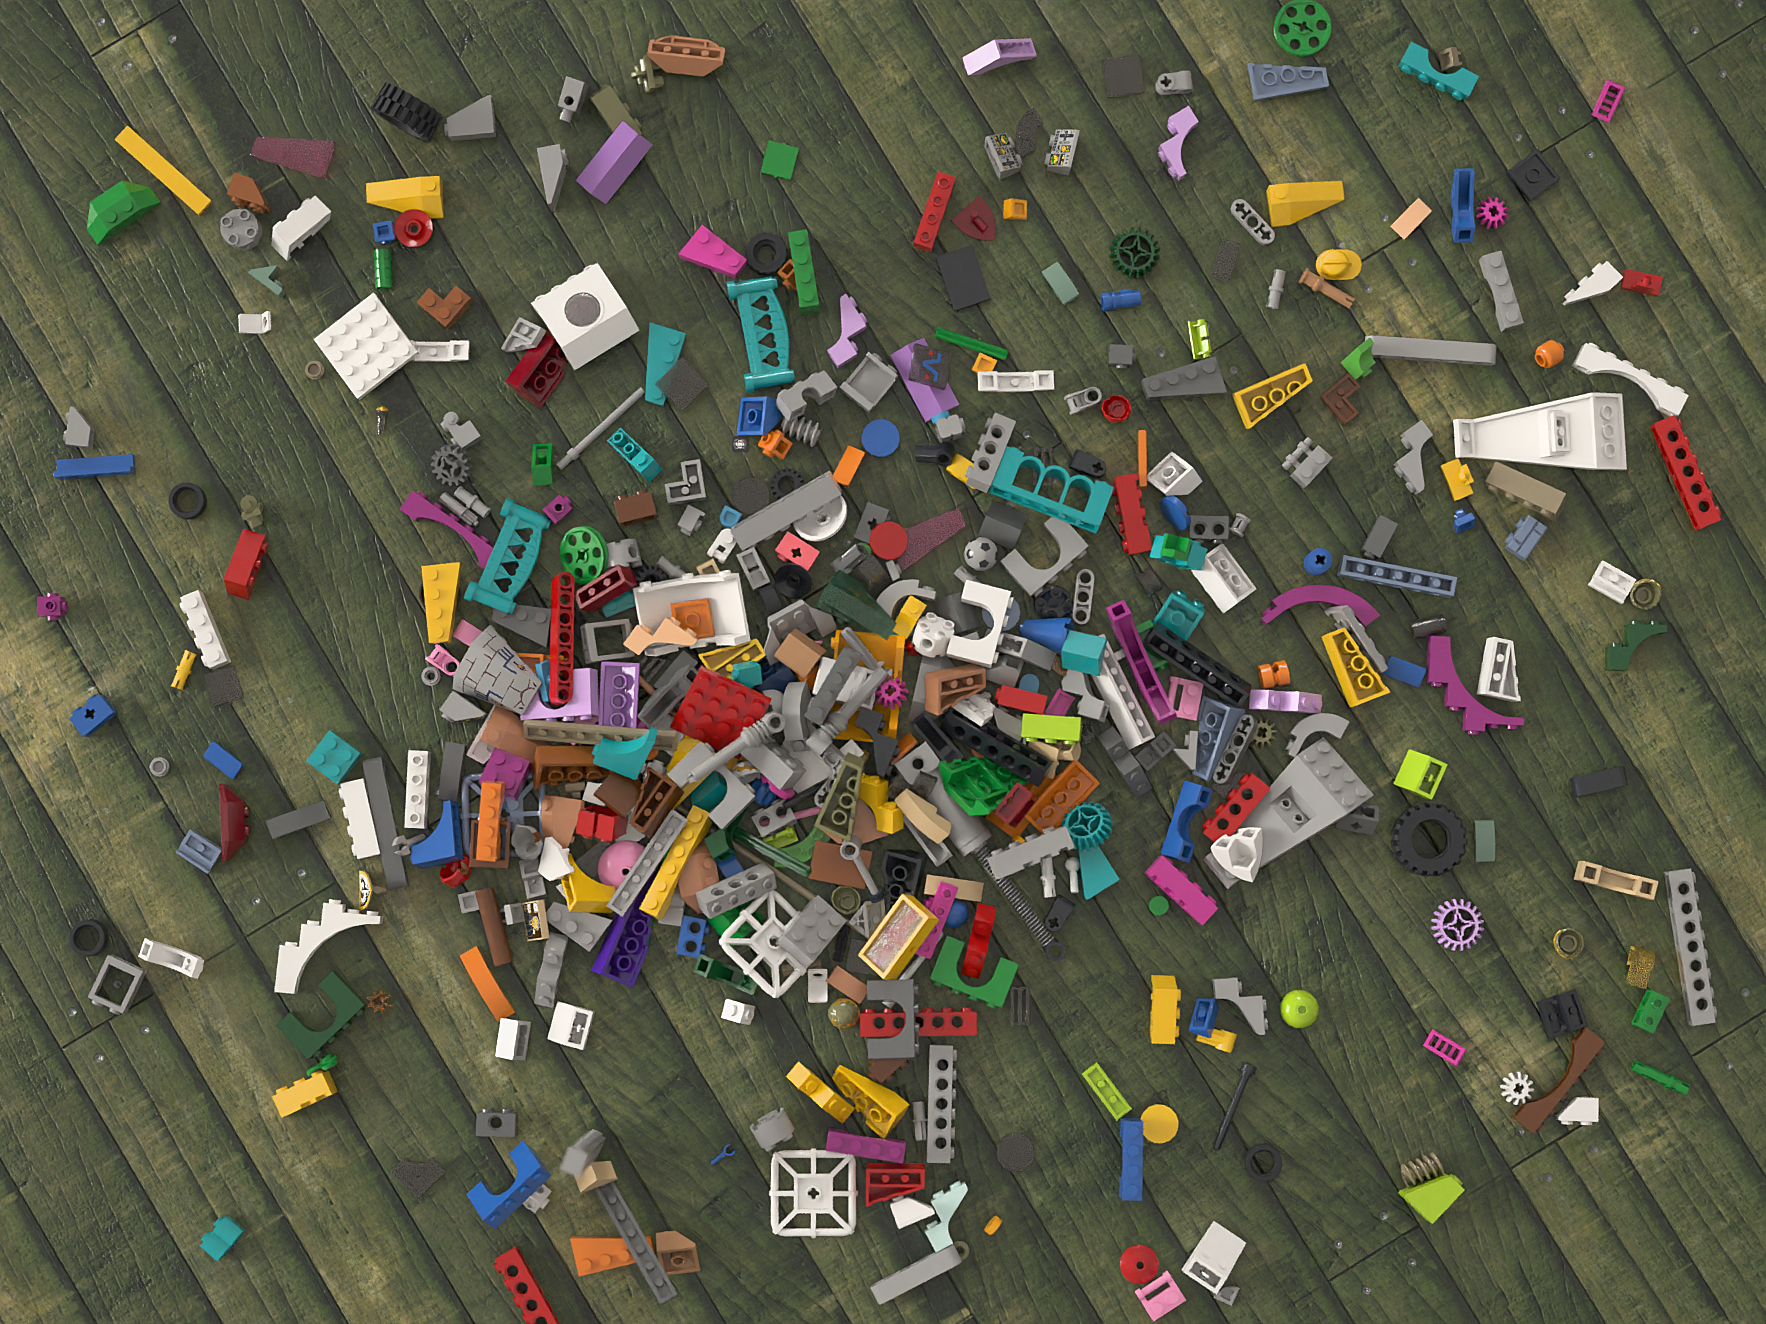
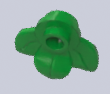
(326, 1063)

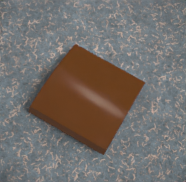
(619, 793)

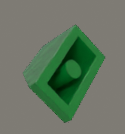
(542, 464)

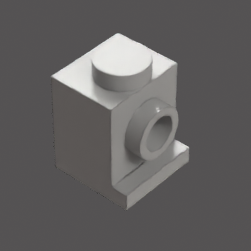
(691, 520)

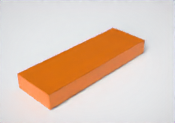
(1142, 459)

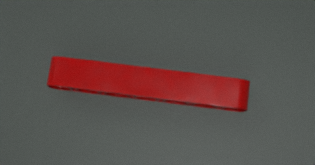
(567, 631)

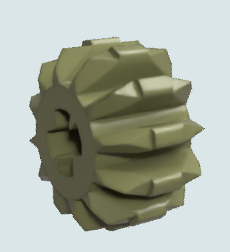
(1267, 735)

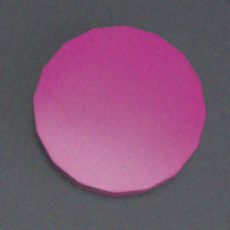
(783, 793)

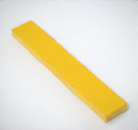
(163, 170)

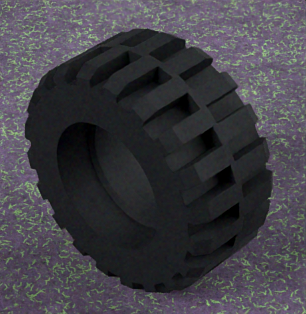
(1454, 834)

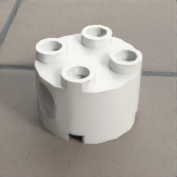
(932, 635)

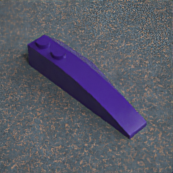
(626, 942)

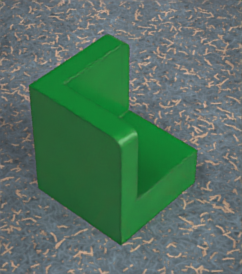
(1176, 547)

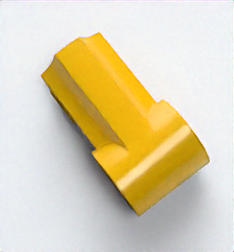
(1220, 1039)

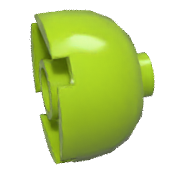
(1299, 1008)

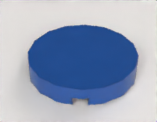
(880, 438)
(1175, 512)

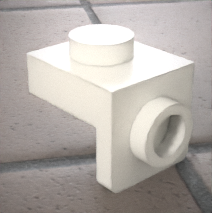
(738, 1012)

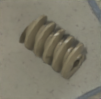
(1421, 1169)

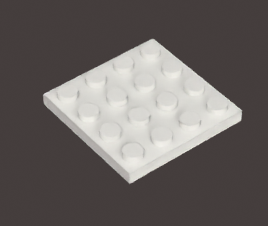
(366, 346)

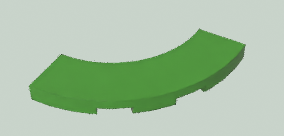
(804, 850)

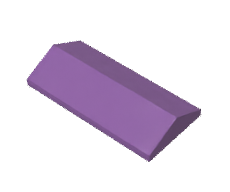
(614, 162)
(927, 398)
(619, 694)

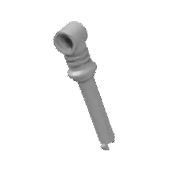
(839, 719)
(749, 738)

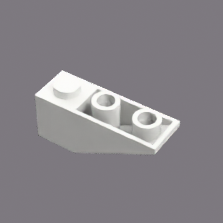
(1599, 283)

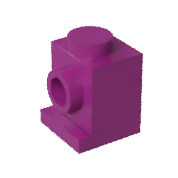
(558, 516)

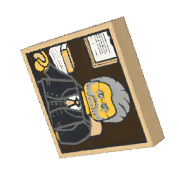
(535, 920)

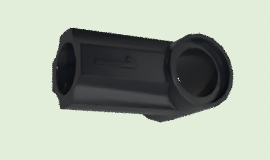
(938, 454)

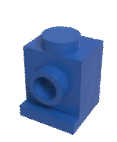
(384, 232)

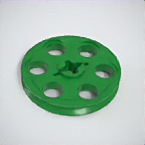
(1310, 22)
(577, 552)

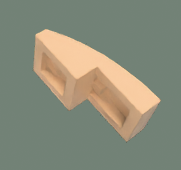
(1411, 218)

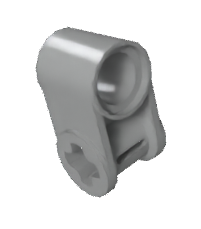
(1177, 83)
(1081, 400)

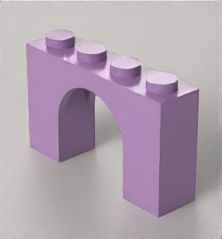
(582, 705)

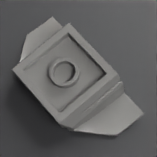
(798, 616)

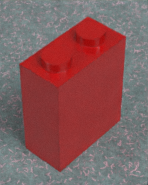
(1020, 700)

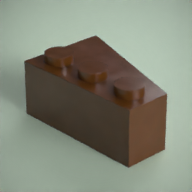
(655, 803)

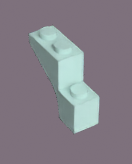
(945, 1205)

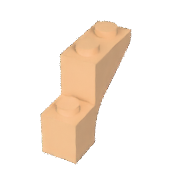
(667, 632)

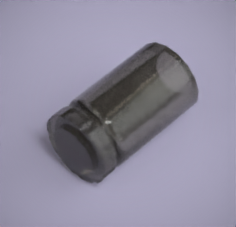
(1428, 627)

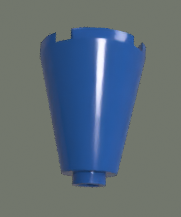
(1047, 632)

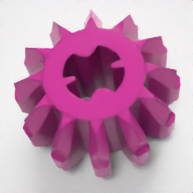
(1498, 210)
(897, 695)

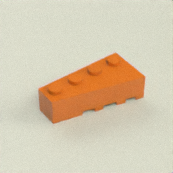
(602, 1253)

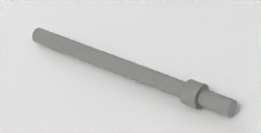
(574, 453)

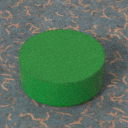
(1158, 905)

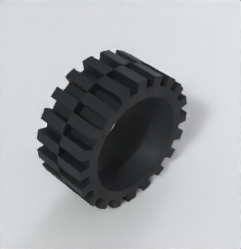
(406, 112)

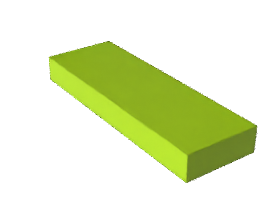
(1106, 1091)

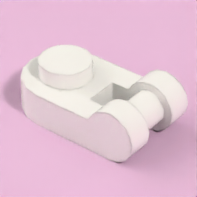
(727, 541)

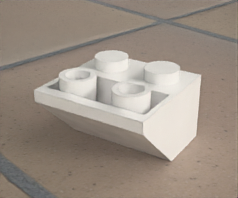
(571, 1025)

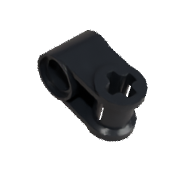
(1084, 463)
(1060, 911)

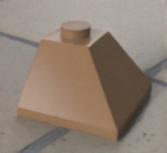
(676, 1253)

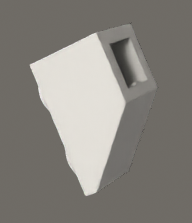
(1579, 1109)

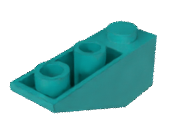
(634, 455)

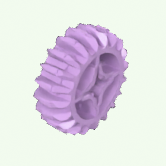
(1474, 922)

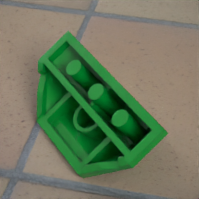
(118, 209)

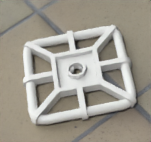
(761, 945)
(803, 1202)

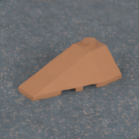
(506, 733)
(560, 818)

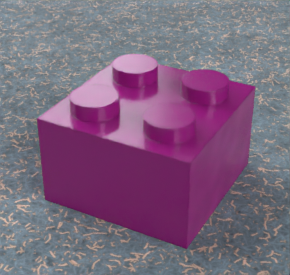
(509, 769)

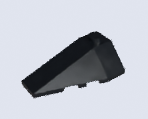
(902, 874)

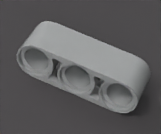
(1083, 588)

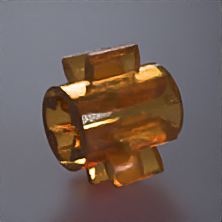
(373, 1003)

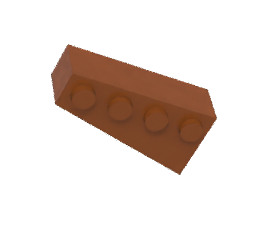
(565, 763)

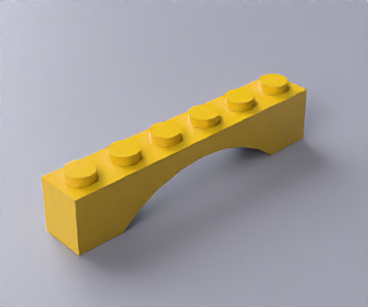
(663, 887)

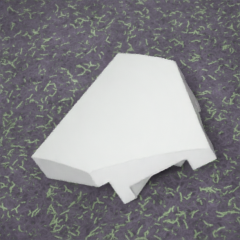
(976, 708)
(554, 860)

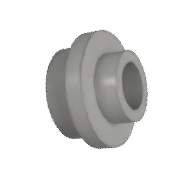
(426, 672)

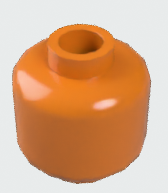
(1549, 354)

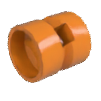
(1274, 674)

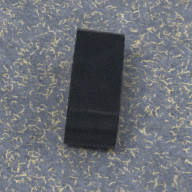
(1599, 781)

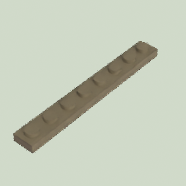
(593, 733)

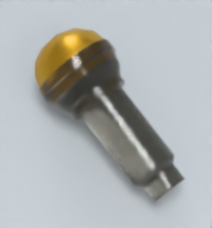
(381, 412)

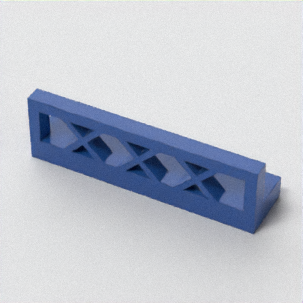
(95, 467)

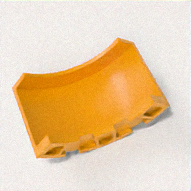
(892, 653)

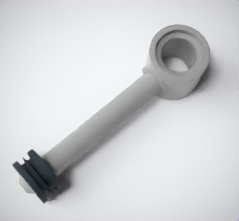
(854, 854)

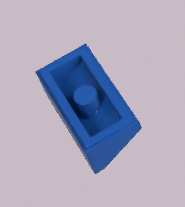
(1404, 671)
(223, 760)
(1204, 1017)

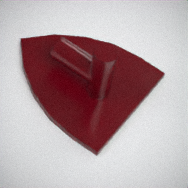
(976, 220)

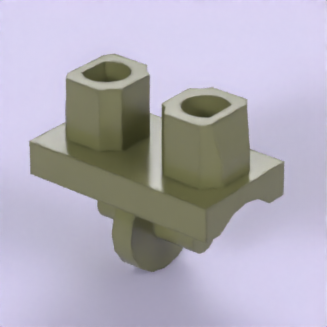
(645, 76)
(252, 510)

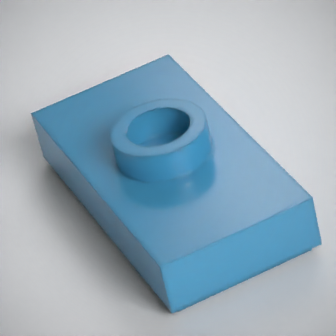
(543, 674)

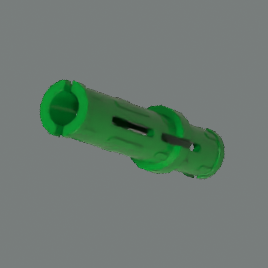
(1666, 1080)

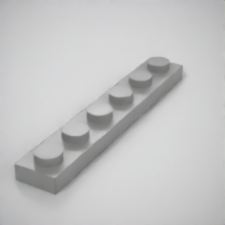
(647, 862)

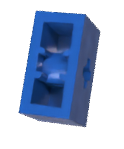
(103, 712)

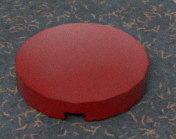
(888, 540)

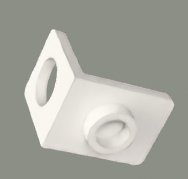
(254, 323)
(817, 986)

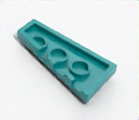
(663, 353)

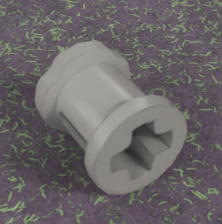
(1239, 525)

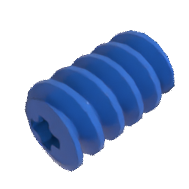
(1325, 561)

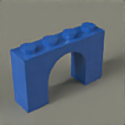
(1132, 1159)
(531, 1175)

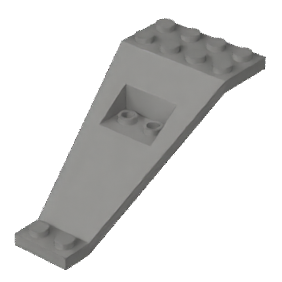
(1316, 790)

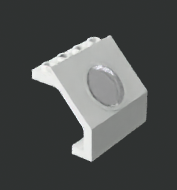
(585, 315)

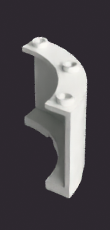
(725, 601)

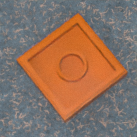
(695, 615)

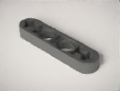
(1238, 751)

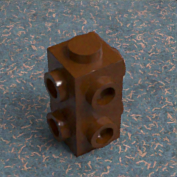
(883, 1069)

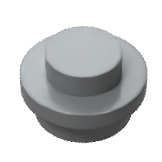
(159, 766)

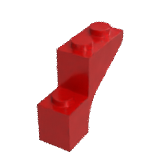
(978, 940)

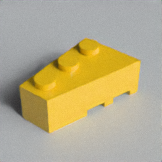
(1164, 1010)
(304, 1093)

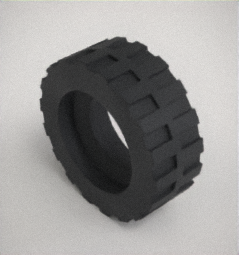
(766, 239)

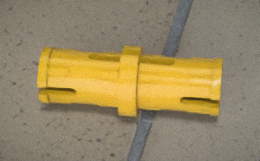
(183, 670)

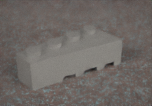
(1030, 852)

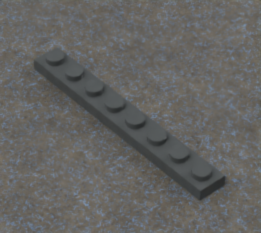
(636, 1243)

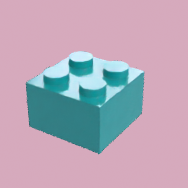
(334, 757)

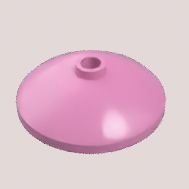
(615, 859)

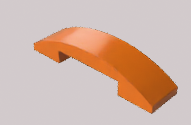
(486, 984)

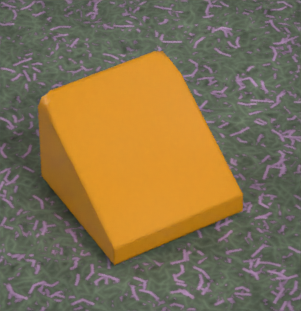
(1015, 209)

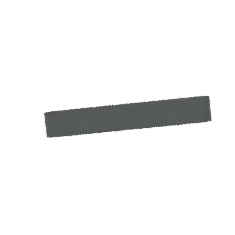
(385, 822)

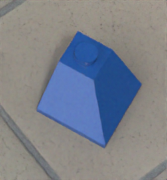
(757, 416)

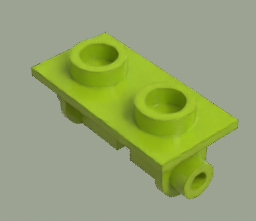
(1200, 348)
(782, 838)

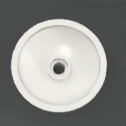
(813, 527)

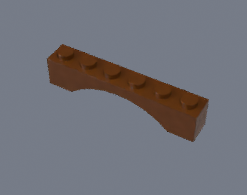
(1583, 1050)

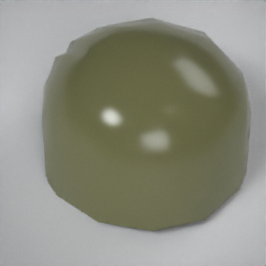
(846, 900)

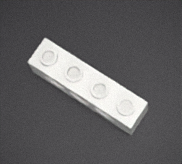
(417, 789)

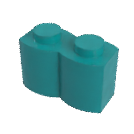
(222, 1237)

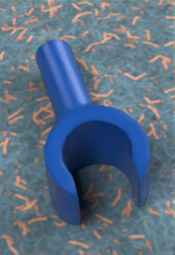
(723, 1154)

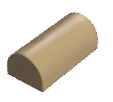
(1068, 752)

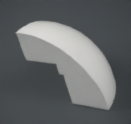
(1240, 852)

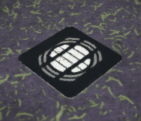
(739, 444)

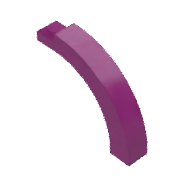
(1321, 594)

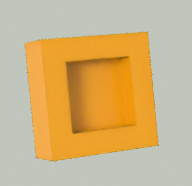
(984, 364)

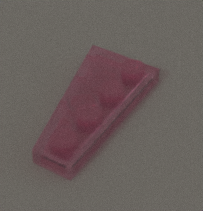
(298, 154)
(928, 535)

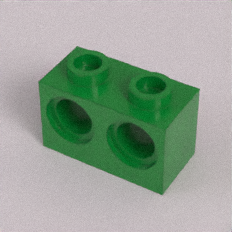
(1650, 1011)

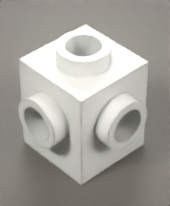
(538, 1199)

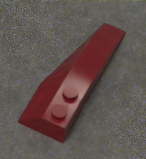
(539, 371)

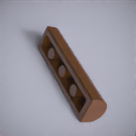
(494, 926)

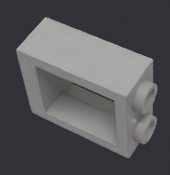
(589, 642)
(126, 966)

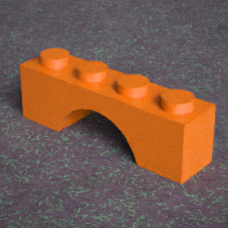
(489, 820)

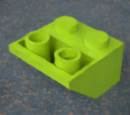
(1420, 774)

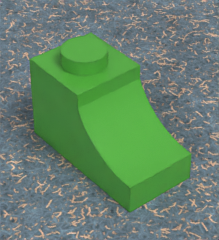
(1360, 360)

